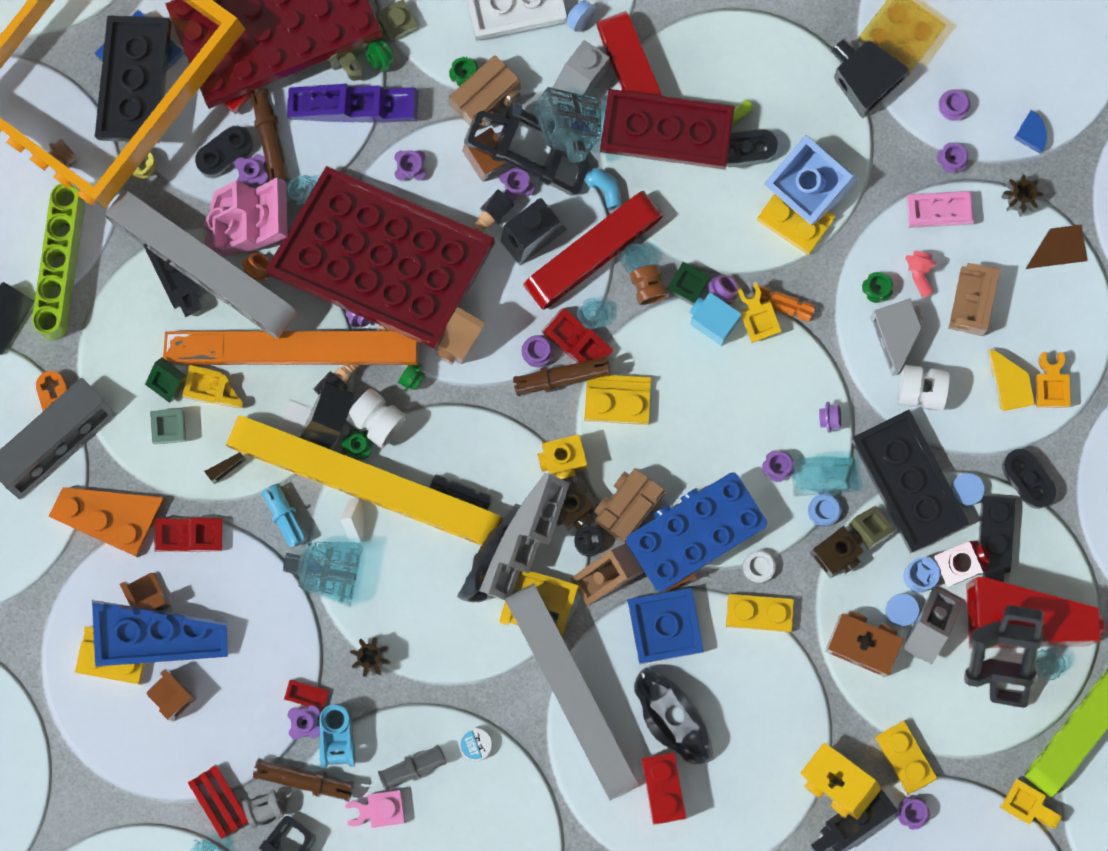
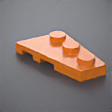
(109, 516)

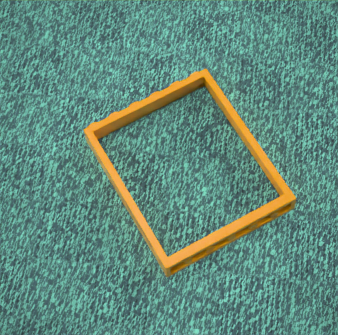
(154, 126)

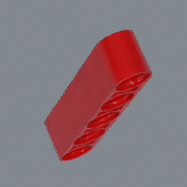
(627, 55)
(593, 250)

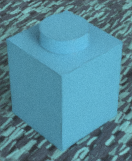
(714, 318)

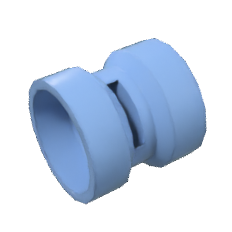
(926, 571)

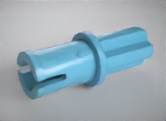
(284, 515)

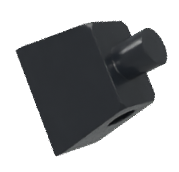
(867, 74)
(532, 230)

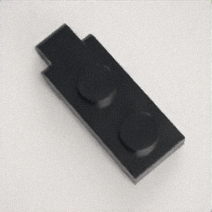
(179, 288)
(996, 534)

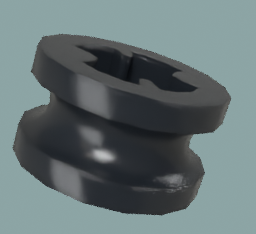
(583, 550)

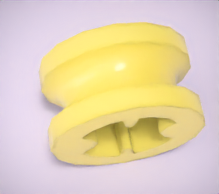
(149, 170)

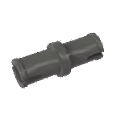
(412, 767)

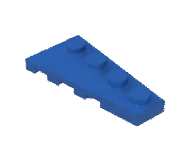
(146, 635)

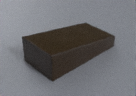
(225, 467)

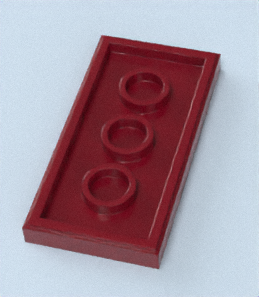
(667, 129)

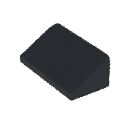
(13, 310)

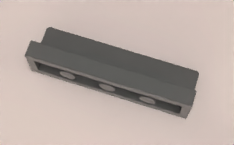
(52, 437)

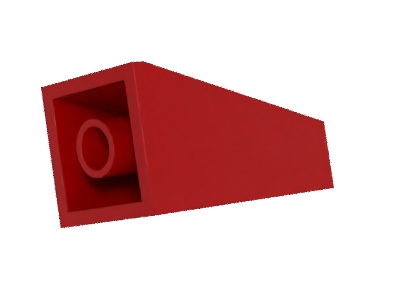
(1064, 622)

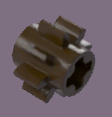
(1026, 202)
(380, 660)

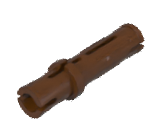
(267, 123)
(548, 379)
(302, 779)

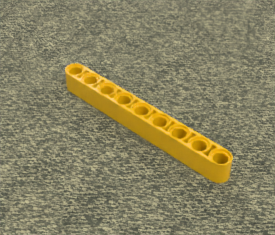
(362, 480)

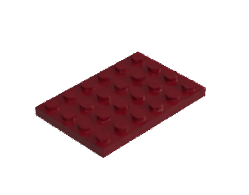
(276, 41)
(380, 257)

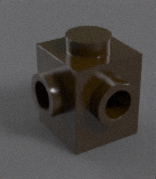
(575, 508)
(838, 552)

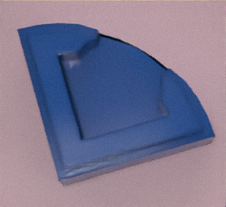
(1032, 132)

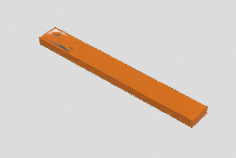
(289, 348)

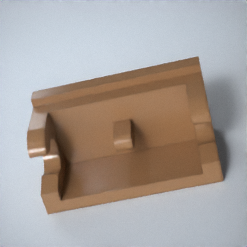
(974, 299)

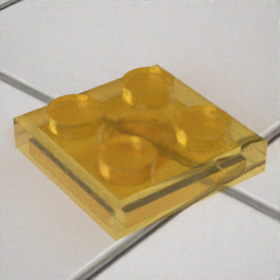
(903, 31)

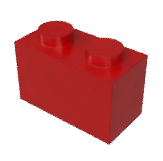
(663, 788)

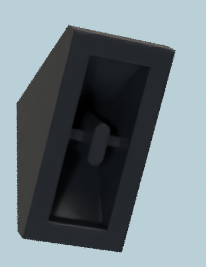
(327, 416)

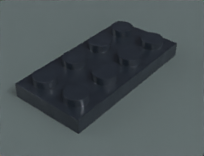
(131, 74)
(910, 481)

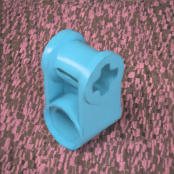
(336, 739)

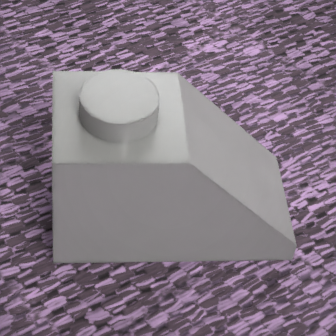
(583, 70)
(897, 331)
(932, 625)

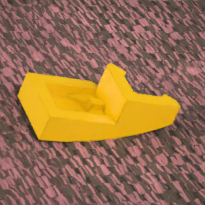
(1011, 382)
(209, 387)

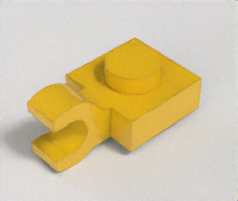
(1026, 804)

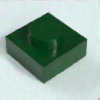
(688, 283)
(165, 380)

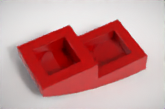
(574, 338)
(188, 535)

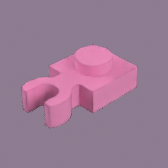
(382, 809)

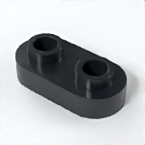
(744, 146)
(224, 151)
(1031, 477)

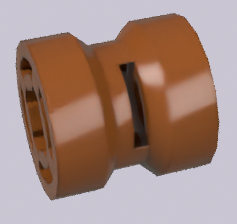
(649, 284)

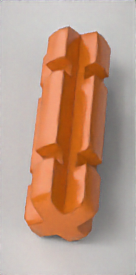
(787, 304)

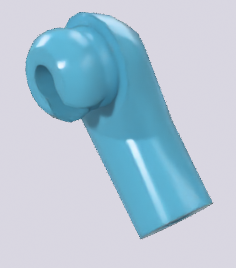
(602, 179)

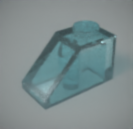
(823, 475)

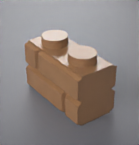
(486, 91)
(629, 506)

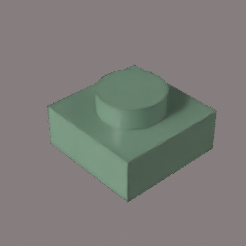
(168, 426)

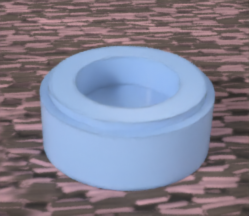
(580, 15)
(968, 489)
(824, 510)
(902, 610)

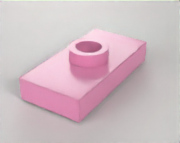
(939, 209)

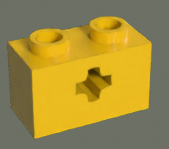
(829, 766)

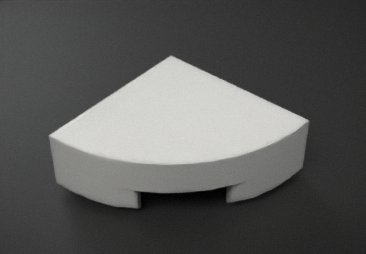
(353, 520)

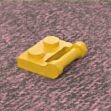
(555, 593)

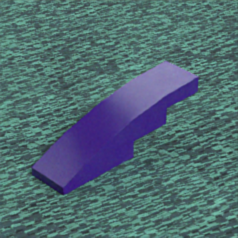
(352, 104)

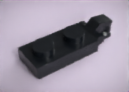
(847, 832)

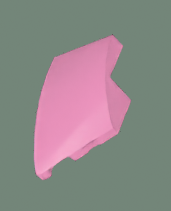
(246, 217)

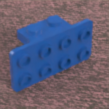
(696, 531)

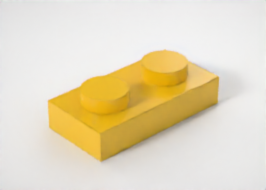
(759, 613)
(905, 757)

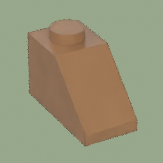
(459, 336)
(607, 574)

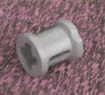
(263, 809)

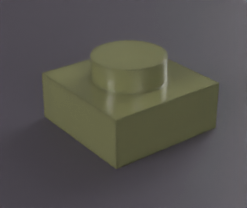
(397, 21)
(872, 527)

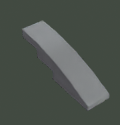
(530, 526)

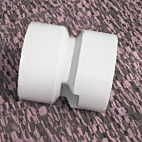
(911, 386)
(372, 415)

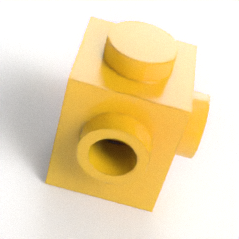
(563, 457)

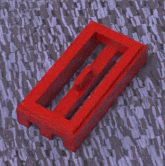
(204, 777)

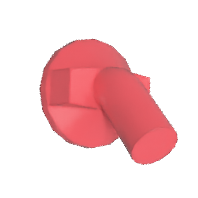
(919, 265)

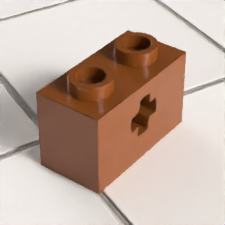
(877, 658)

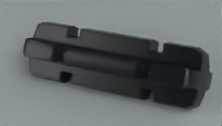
(461, 492)

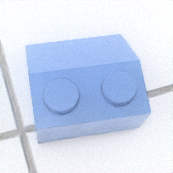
(811, 180)

